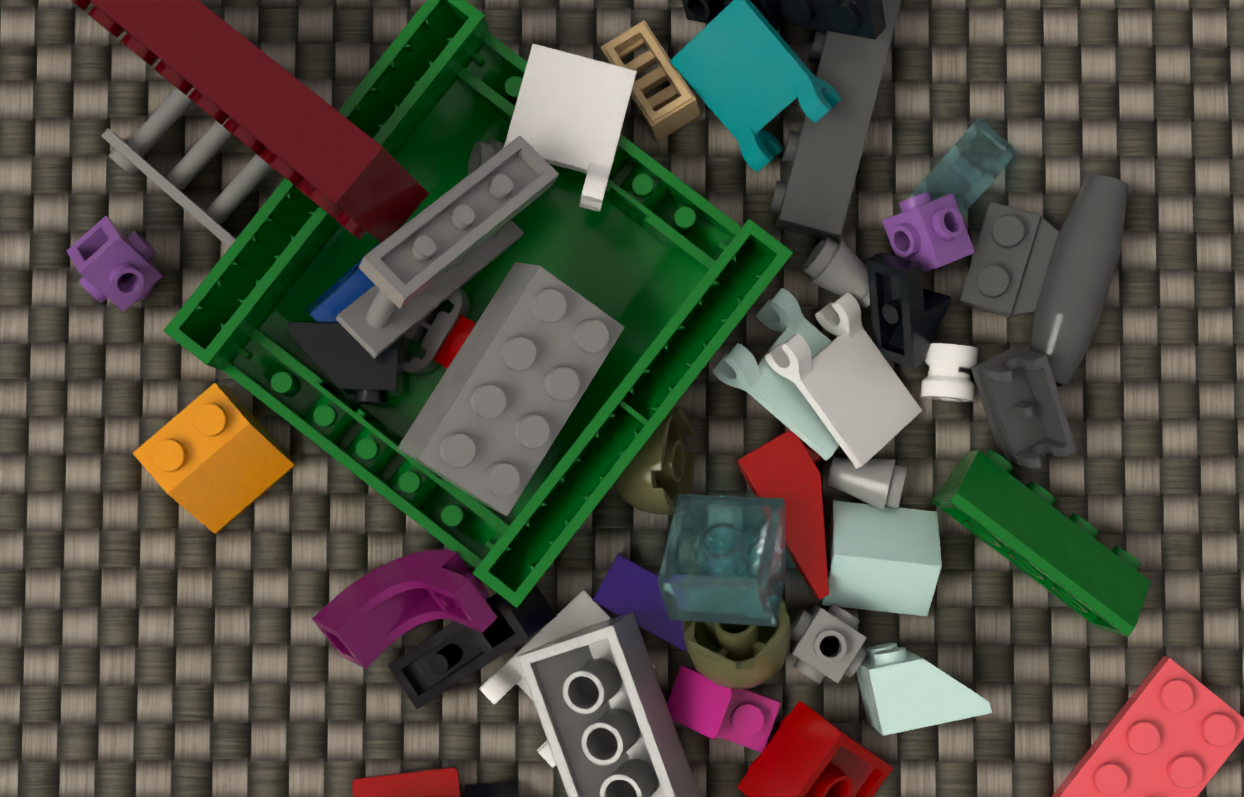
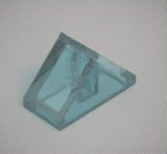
(968, 166)

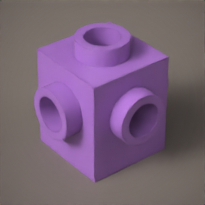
(929, 231)
(115, 264)

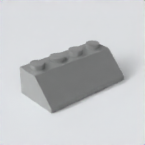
(607, 714)

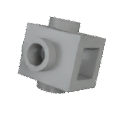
(808, 633)

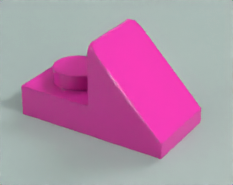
(721, 711)

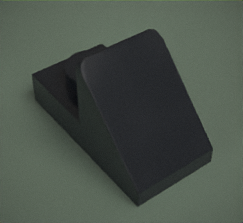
(902, 310)

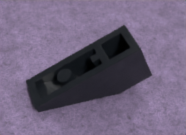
(462, 651)

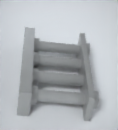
(131, 158)
(445, 246)

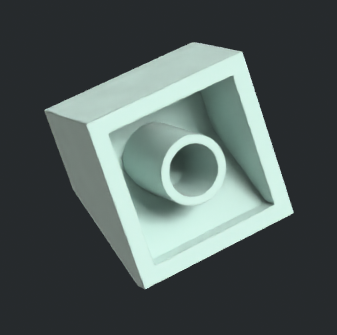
(910, 693)

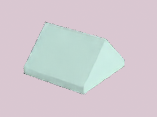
(882, 558)

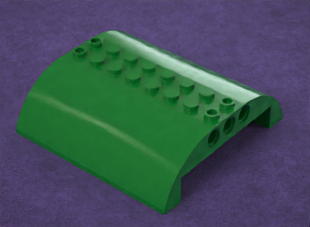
(649, 260)

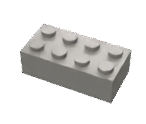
(511, 387)

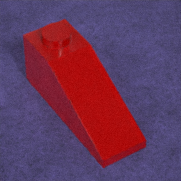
(788, 471)

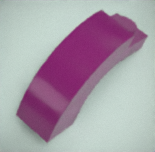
(400, 597)

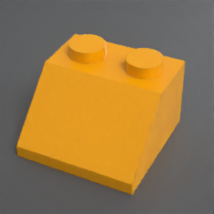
(214, 458)

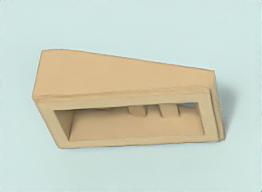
(669, 107)

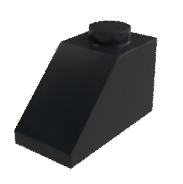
(351, 363)

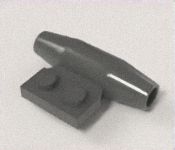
(1055, 274)

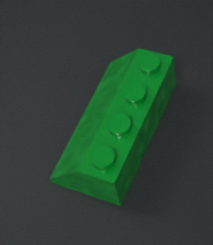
(1045, 543)

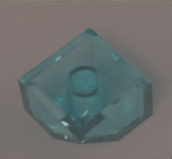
(725, 560)

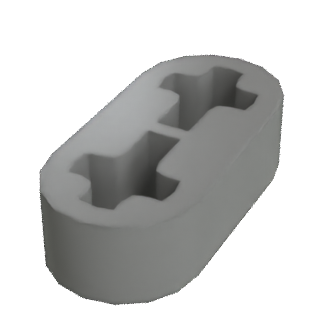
(436, 334)

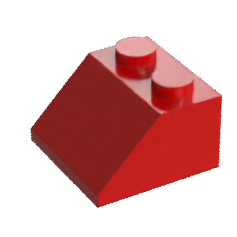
(813, 760)

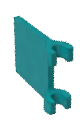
(750, 77)

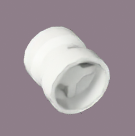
(949, 372)

